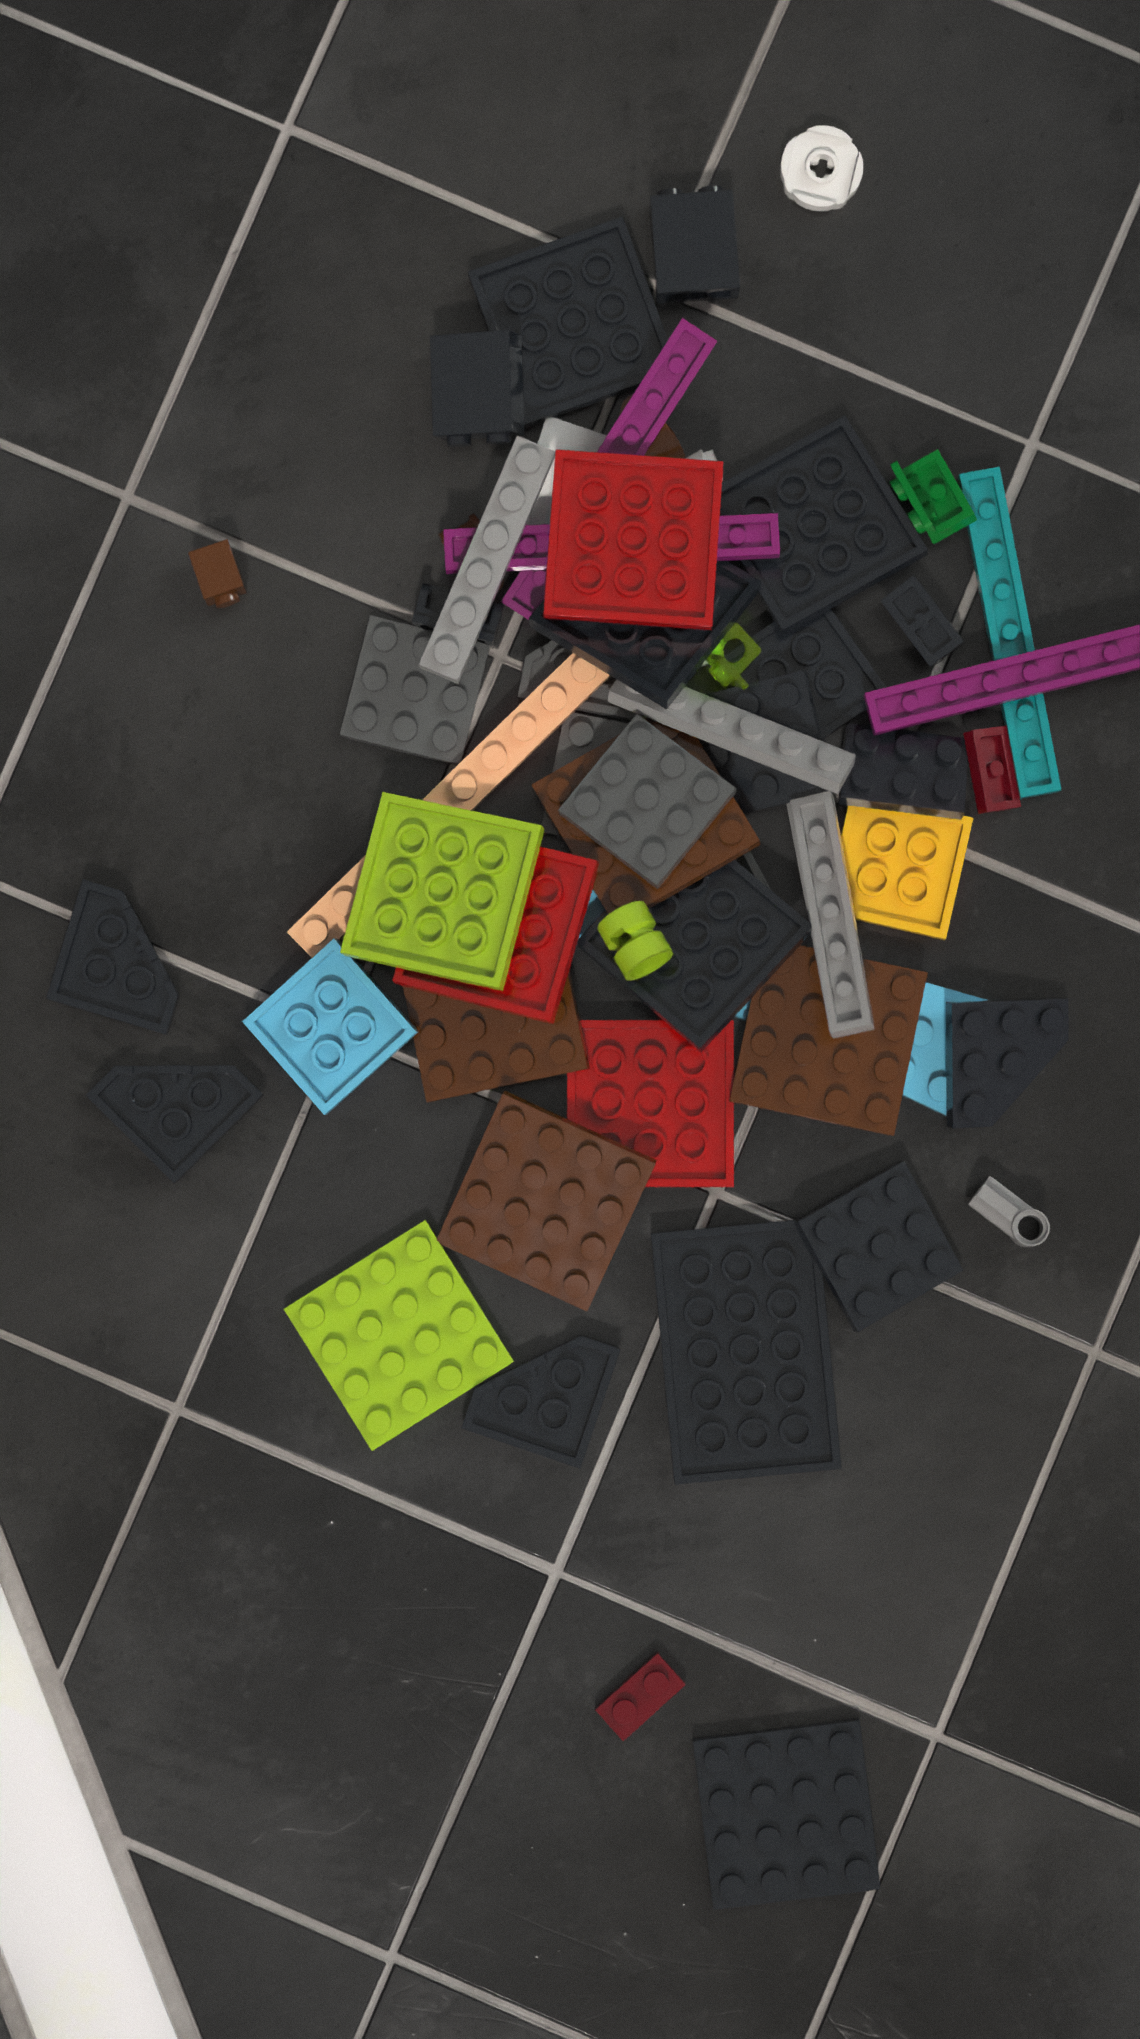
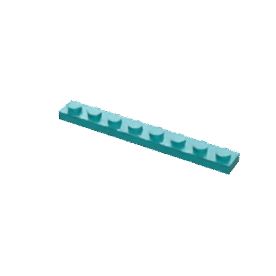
(1008, 627)

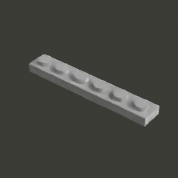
(487, 559)
(744, 735)
(832, 915)

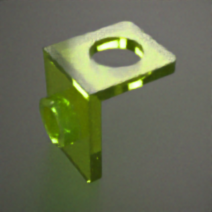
(728, 672)

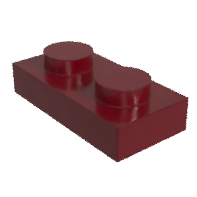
(992, 769)
(640, 1696)

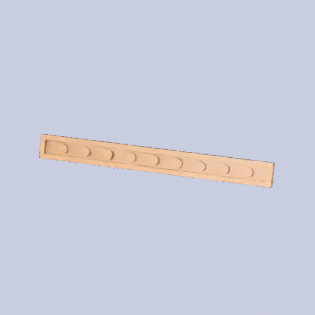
(470, 781)

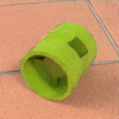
(632, 936)

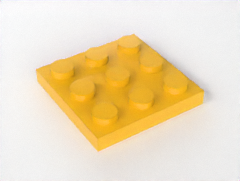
(904, 868)

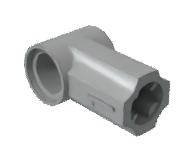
(1006, 1211)

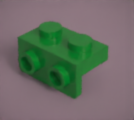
(934, 495)

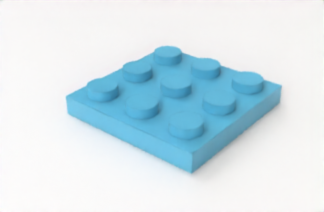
(330, 1026)

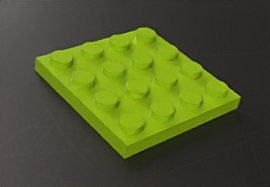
(442, 891)
(398, 1335)

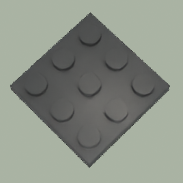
(406, 706)
(647, 801)

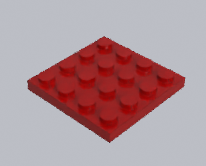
(633, 539)
(542, 947)
(659, 1098)

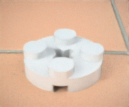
(841, 157)

